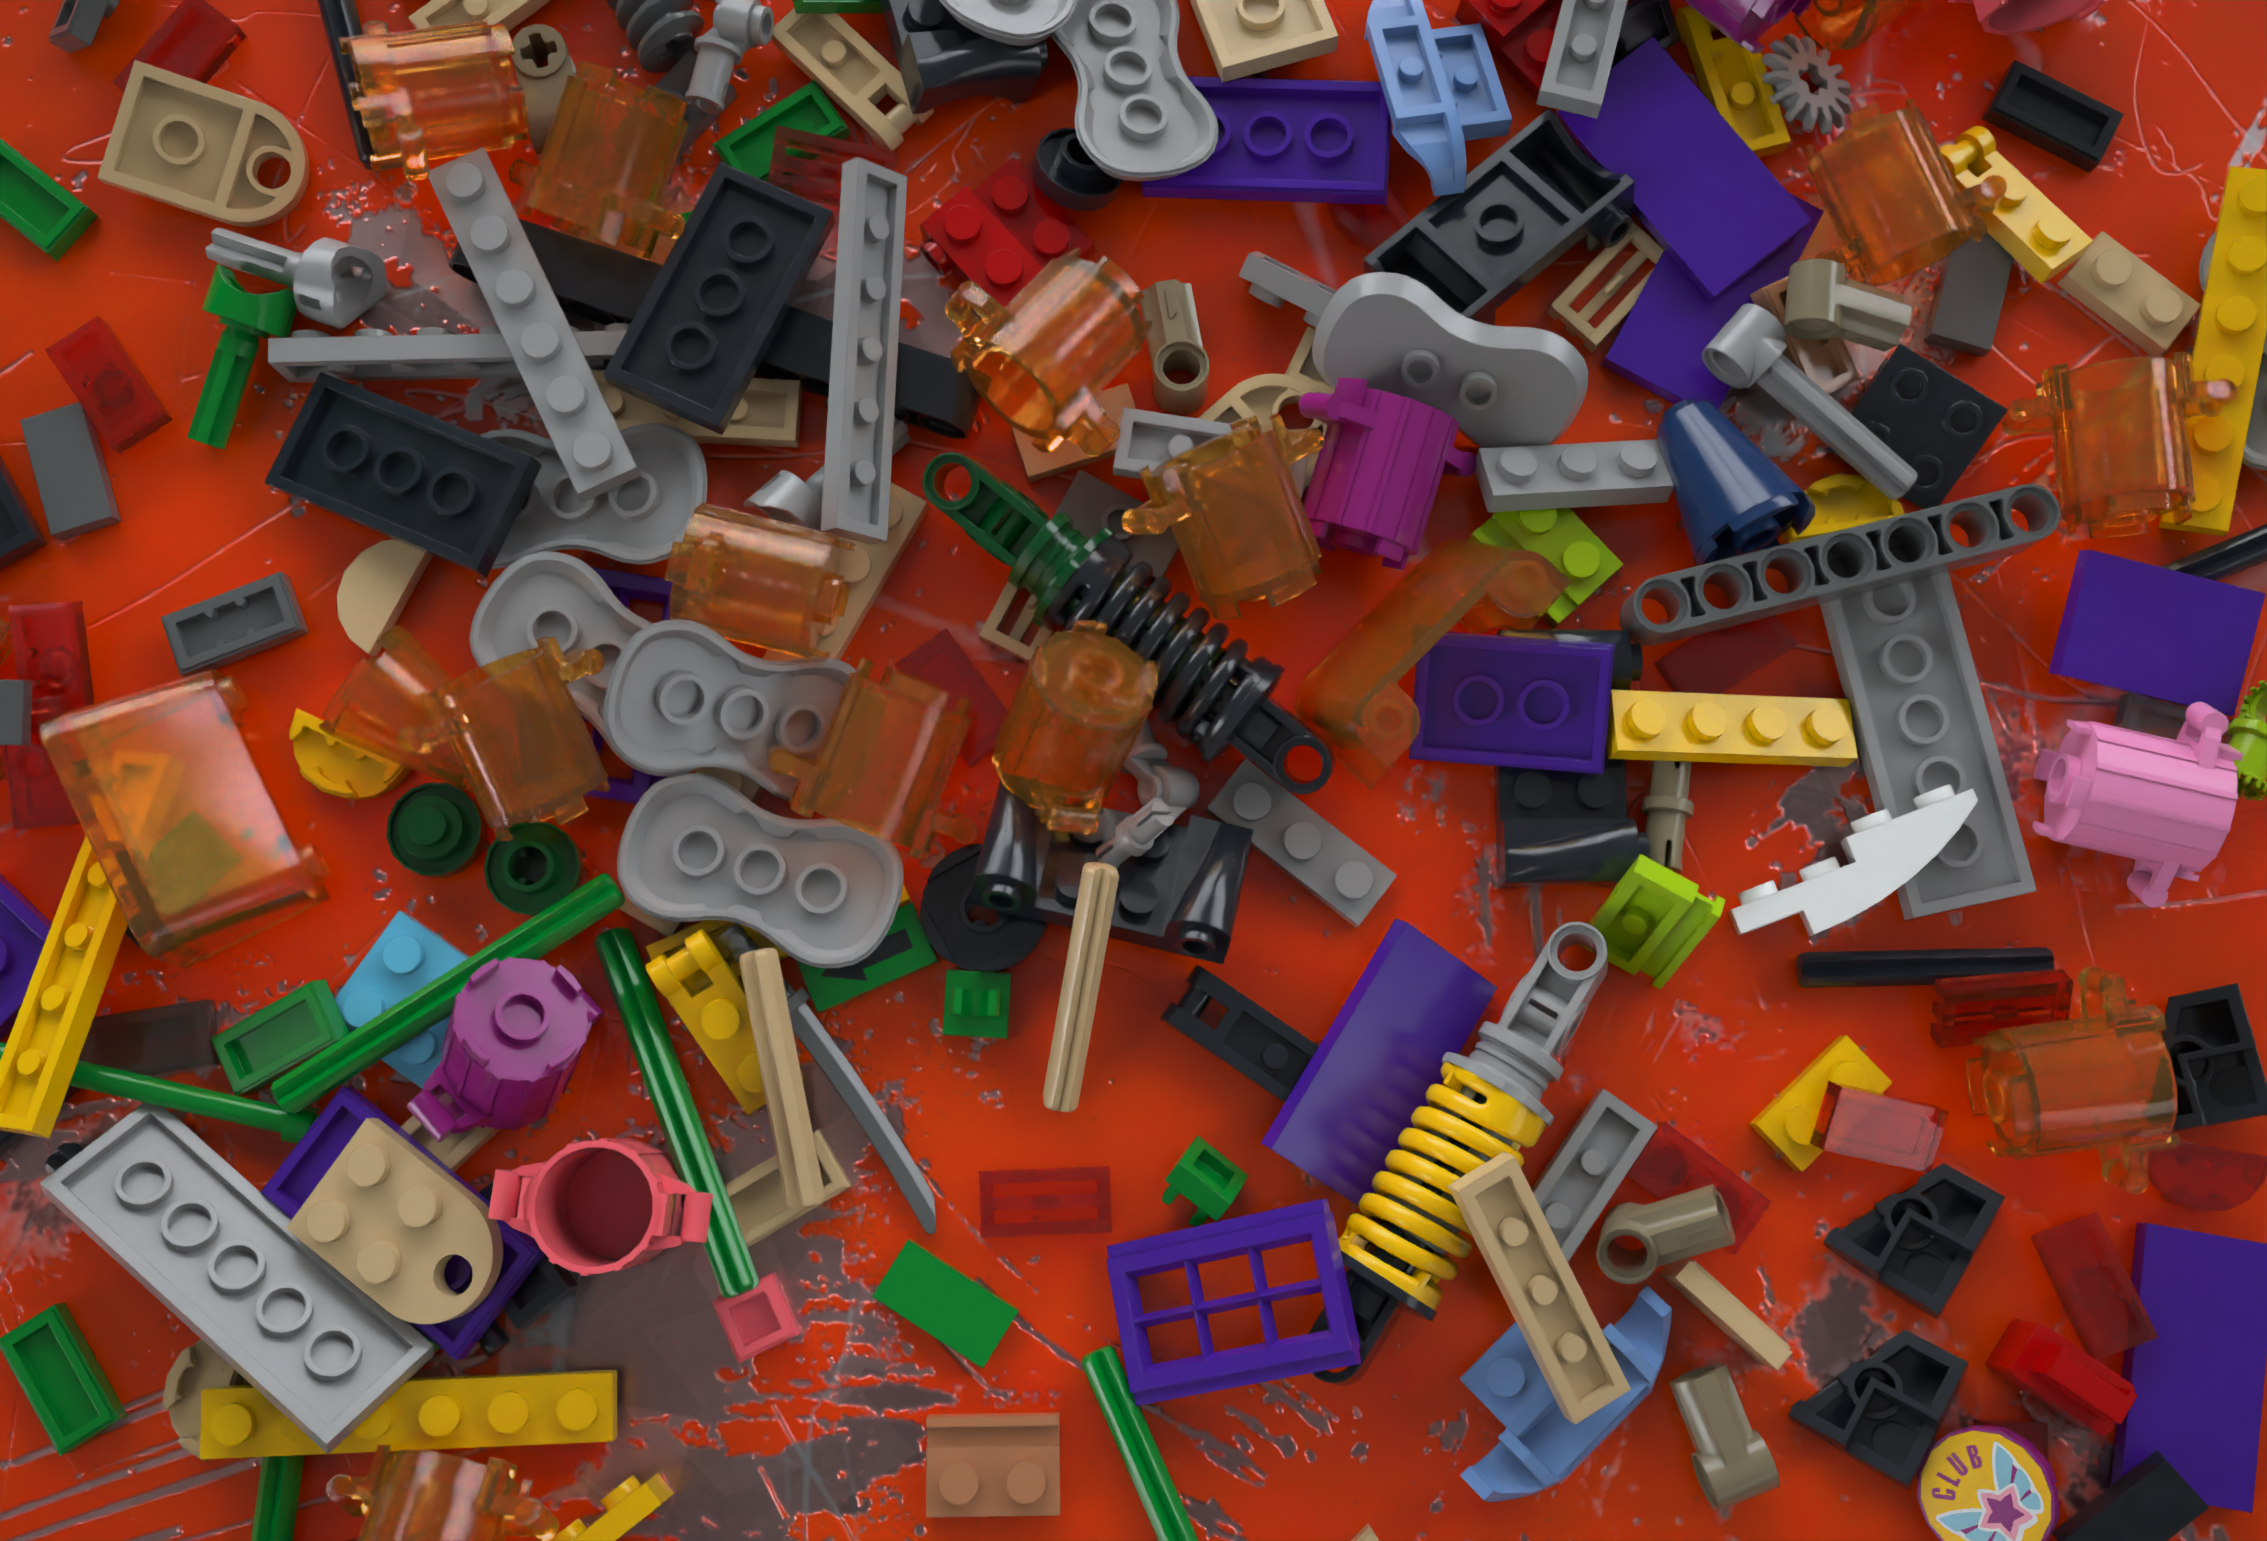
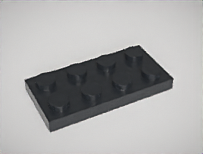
(720, 298)
(403, 474)

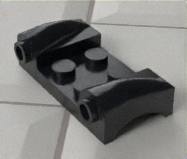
(950, 62)
(1510, 221)
(1567, 823)
(1170, 898)

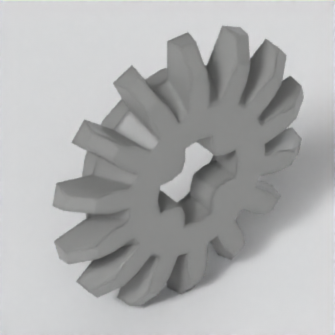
(1792, 60)

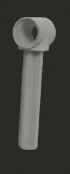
(1751, 352)

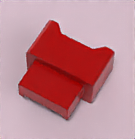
(2062, 1377)

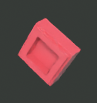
(757, 1318)

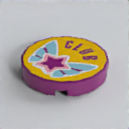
(1987, 1487)

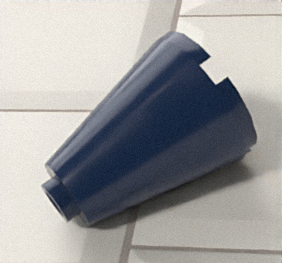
(1726, 486)

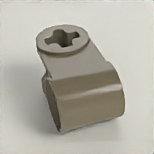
(541, 85)

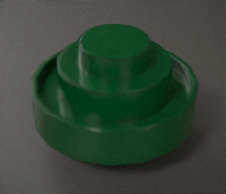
(436, 830)
(533, 867)

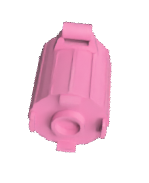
(2143, 796)

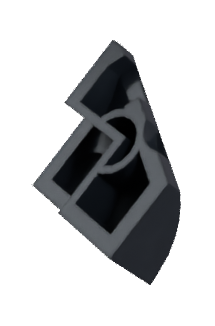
(2213, 1058)
(1922, 1237)
(1887, 1406)

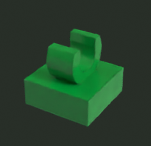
(977, 1004)
(1205, 1180)

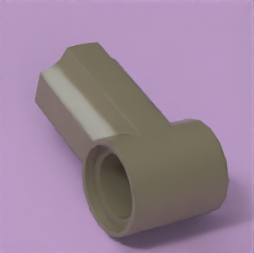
(1829, 305)
(1175, 345)
(1667, 1228)
(1729, 1455)

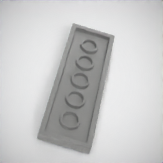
(1924, 728)
(237, 1274)

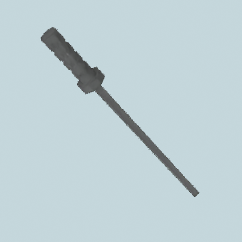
(850, 1089)

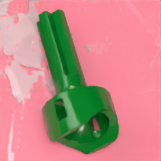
(246, 319)

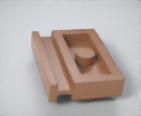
(993, 1464)

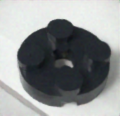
(953, 934)

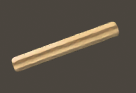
(1080, 986)
(781, 1078)

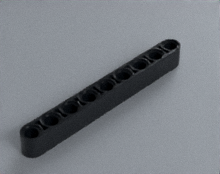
(612, 285)

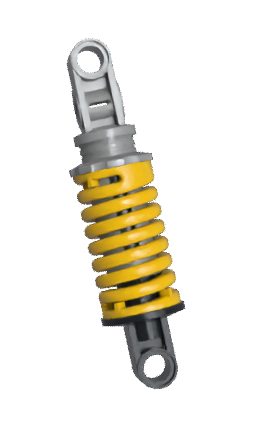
(1490, 1108)

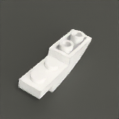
(1880, 859)

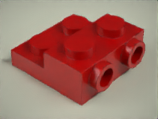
(1516, 34)
(1000, 233)

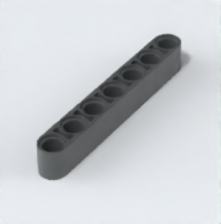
(1864, 550)

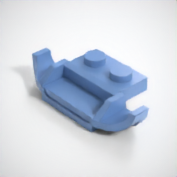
(1436, 88)
(1538, 1441)

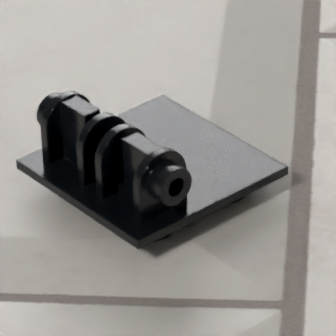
(1927, 421)

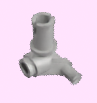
(735, 30)
(1163, 793)

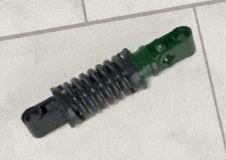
(1201, 686)

